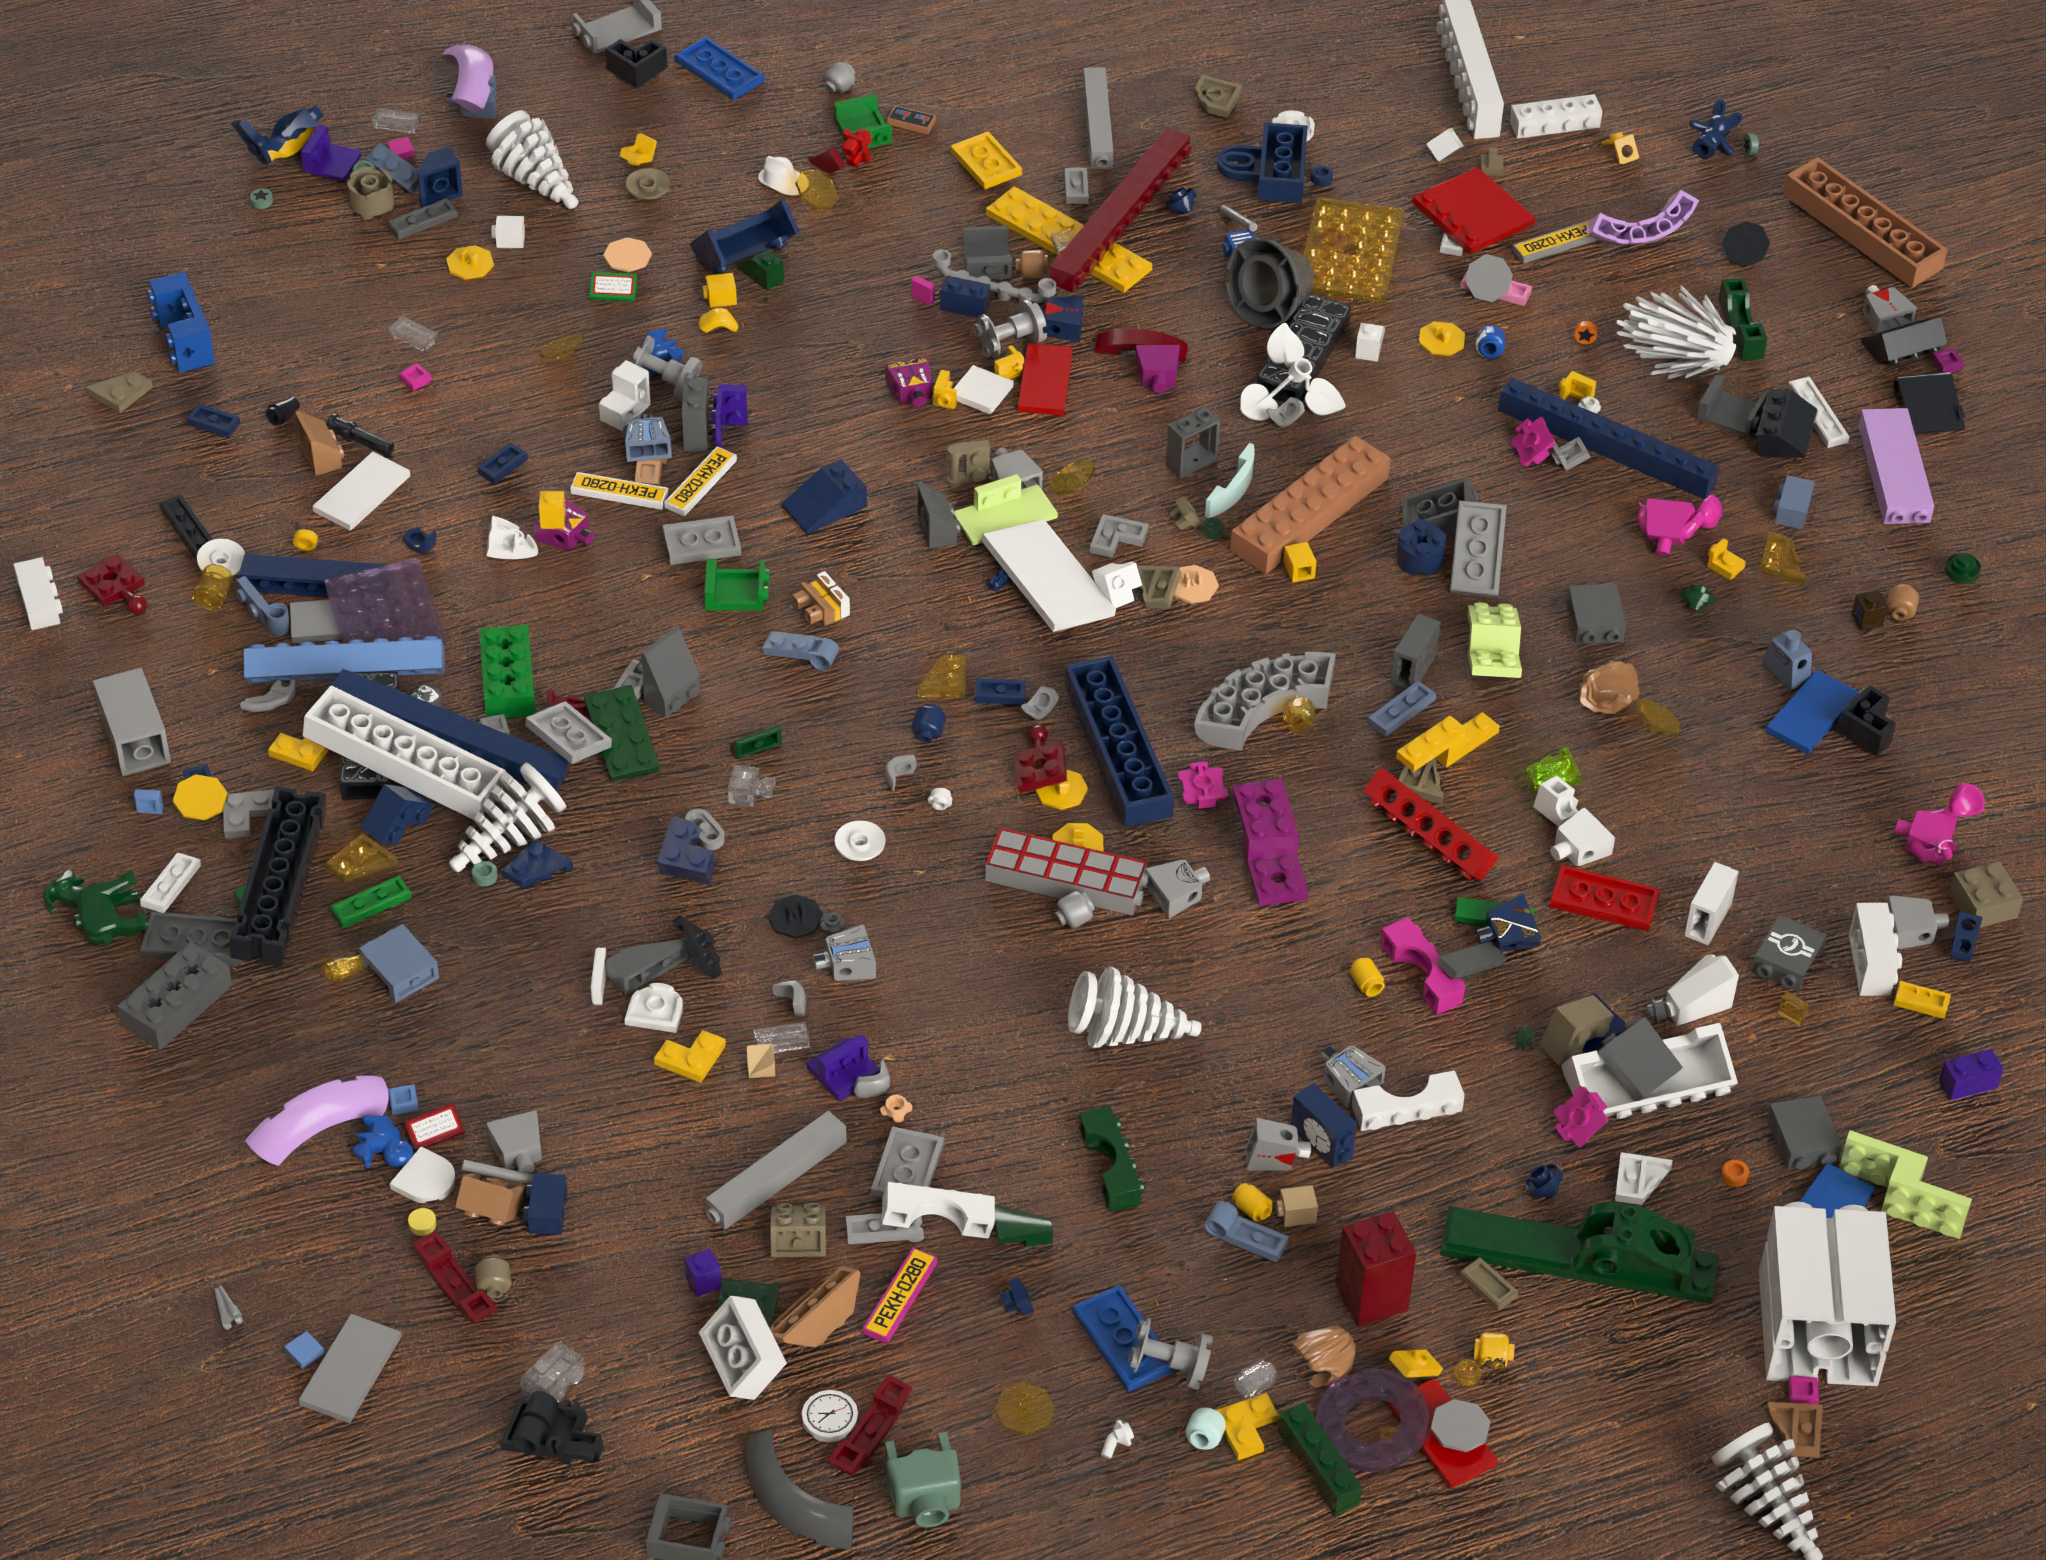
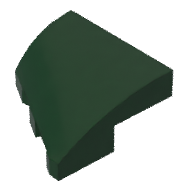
(1022, 1226)

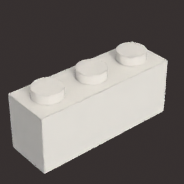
(38, 593)

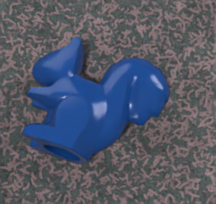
(664, 349)
(382, 1138)

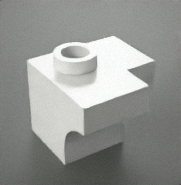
(1117, 582)
(1556, 800)

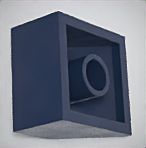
(439, 177)

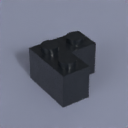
(638, 63)
(1866, 721)

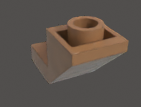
(649, 471)

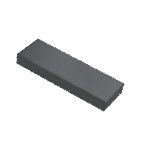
(422, 219)
(1471, 960)

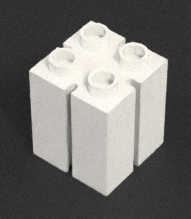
(1826, 1294)

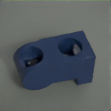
(1965, 937)

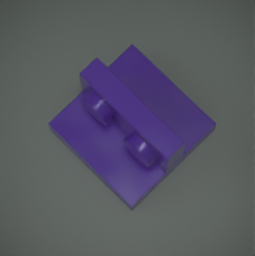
(842, 1065)

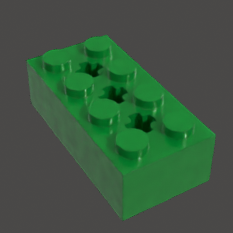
(507, 671)

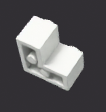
(628, 397)

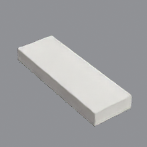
(170, 882)

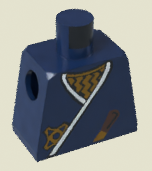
(1510, 926)

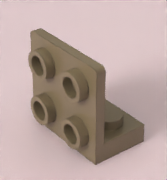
(798, 1230)

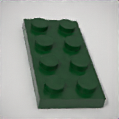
(621, 719)

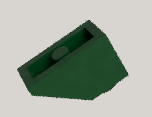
(764, 269)

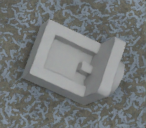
(1570, 453)

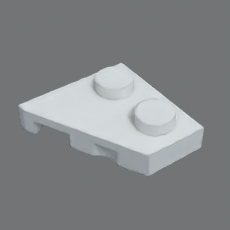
(1639, 1177)

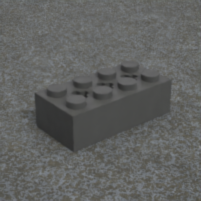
(174, 996)

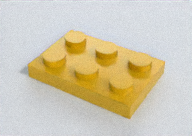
(986, 160)

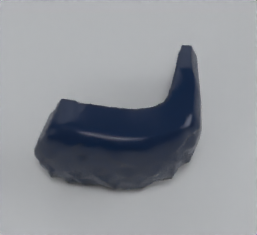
(419, 541)

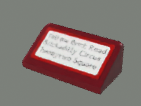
(434, 1127)

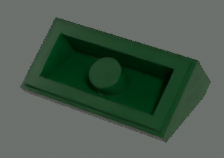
(756, 742)

